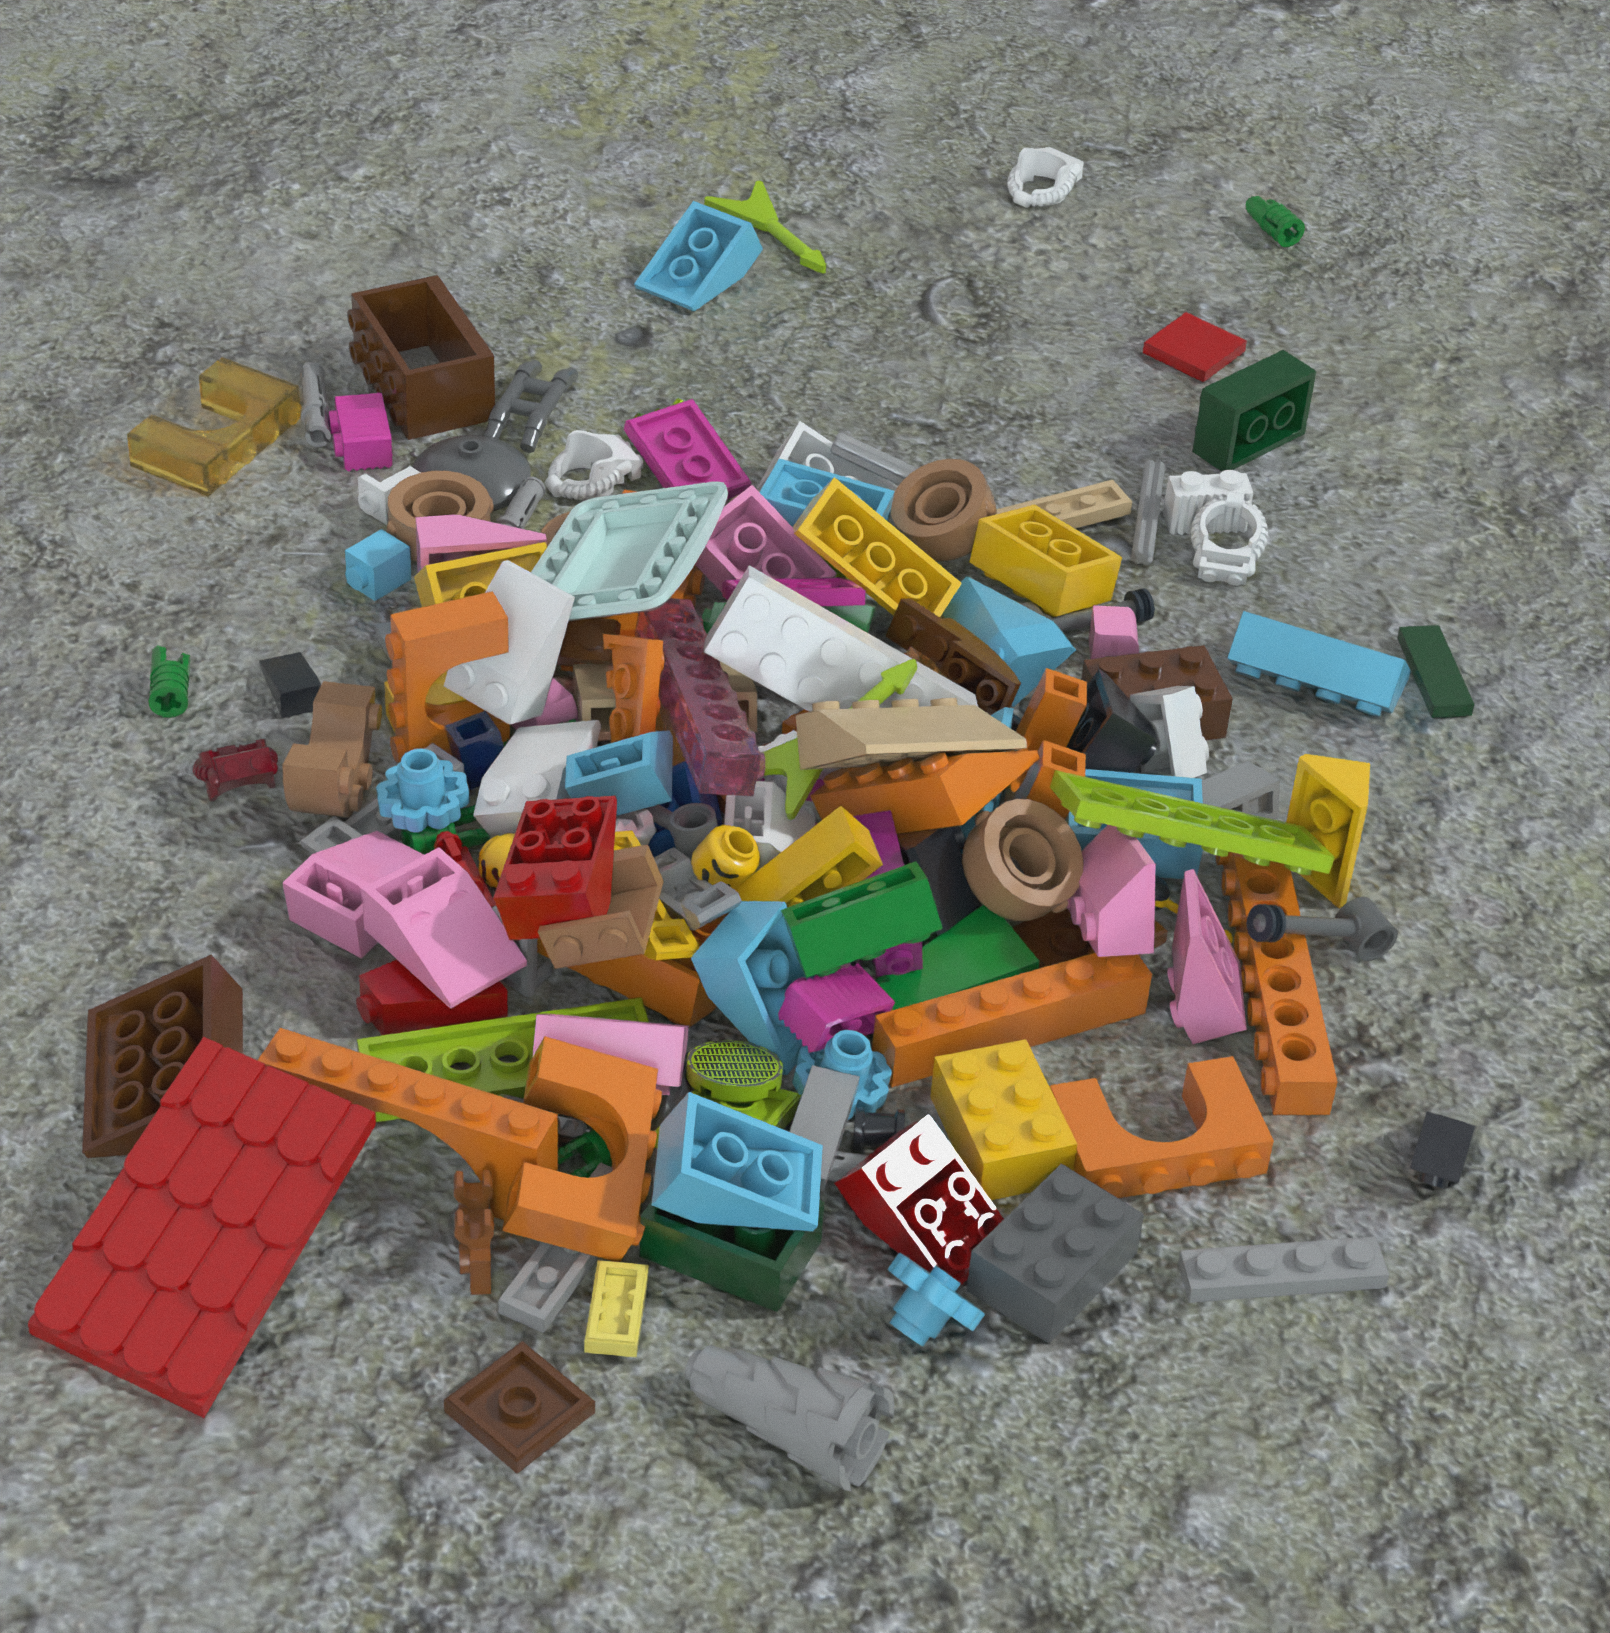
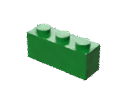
(862, 920)

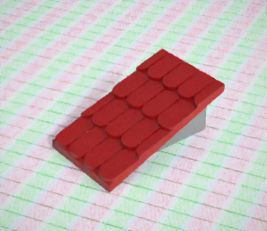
(202, 1226)

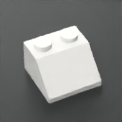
(1176, 722)

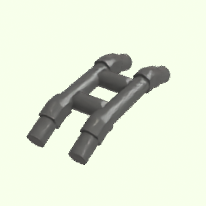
(537, 412)

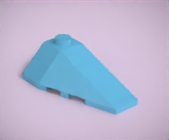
(1013, 631)

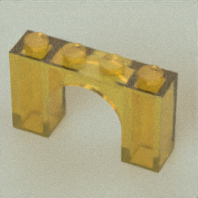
(209, 458)

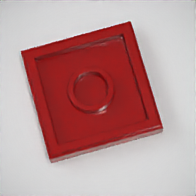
(1194, 347)

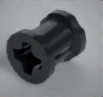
(875, 1128)

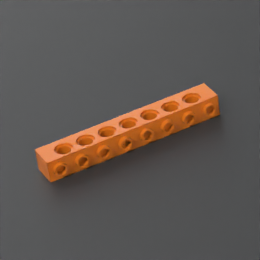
(1282, 993)

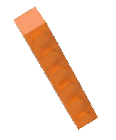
(1027, 1006)

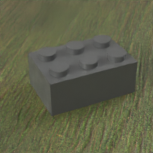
(1054, 1253)

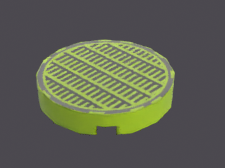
(734, 1070)

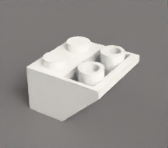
(766, 819)

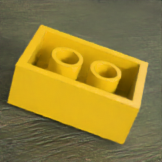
(1045, 560)
(1002, 1117)

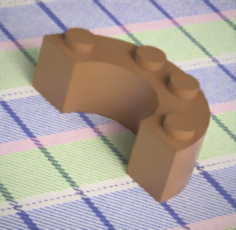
(334, 766)

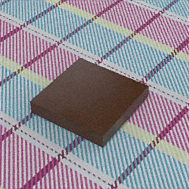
(519, 1407)

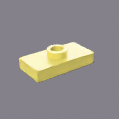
(616, 1308)

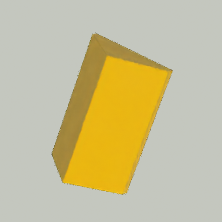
(1332, 805)

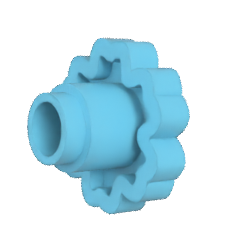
(422, 792)
(849, 1054)
(929, 1301)

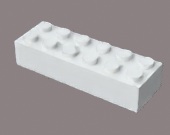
(809, 650)

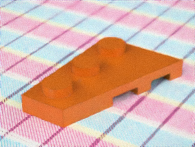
(634, 683)

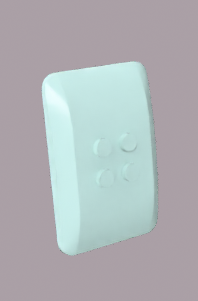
(631, 548)

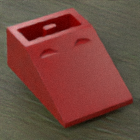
(558, 864)
(922, 1199)

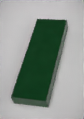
(1435, 671)

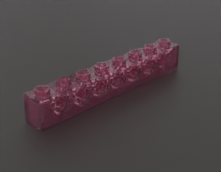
(702, 704)

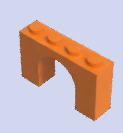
(425, 646)
(1048, 728)
(616, 1101)
(1227, 1145)

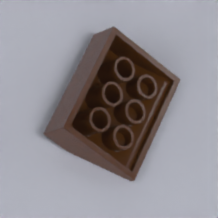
(144, 1042)

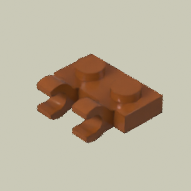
(474, 1230)

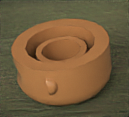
(434, 495)
(942, 507)
(1041, 846)

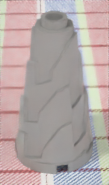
(811, 1414)

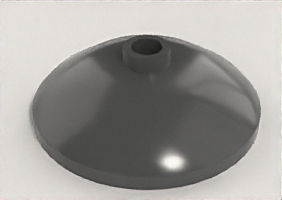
(482, 457)

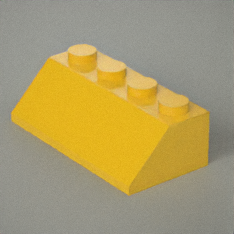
(873, 551)

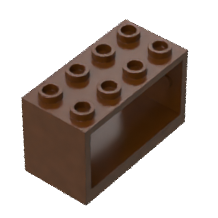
(414, 316)

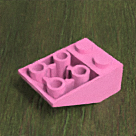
(328, 887)
(440, 927)

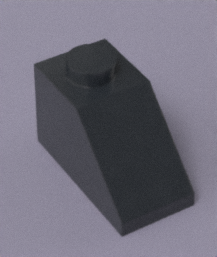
(1442, 1149)

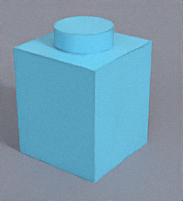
(378, 565)

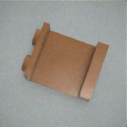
(627, 922)

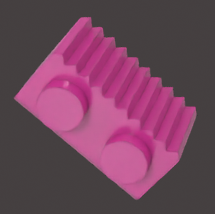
(361, 431)
(832, 1004)

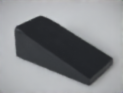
(291, 683)

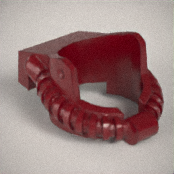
(236, 767)

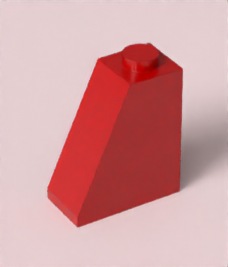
(402, 1003)

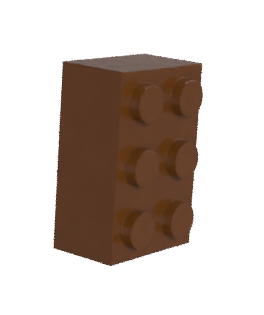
(1168, 669)

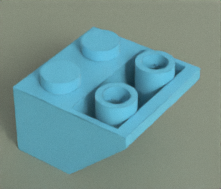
(630, 769)

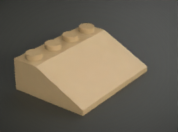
(879, 735)

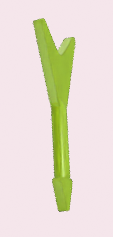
(762, 215)
(785, 757)

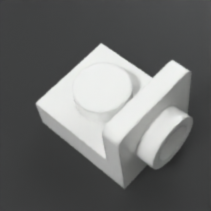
(374, 494)

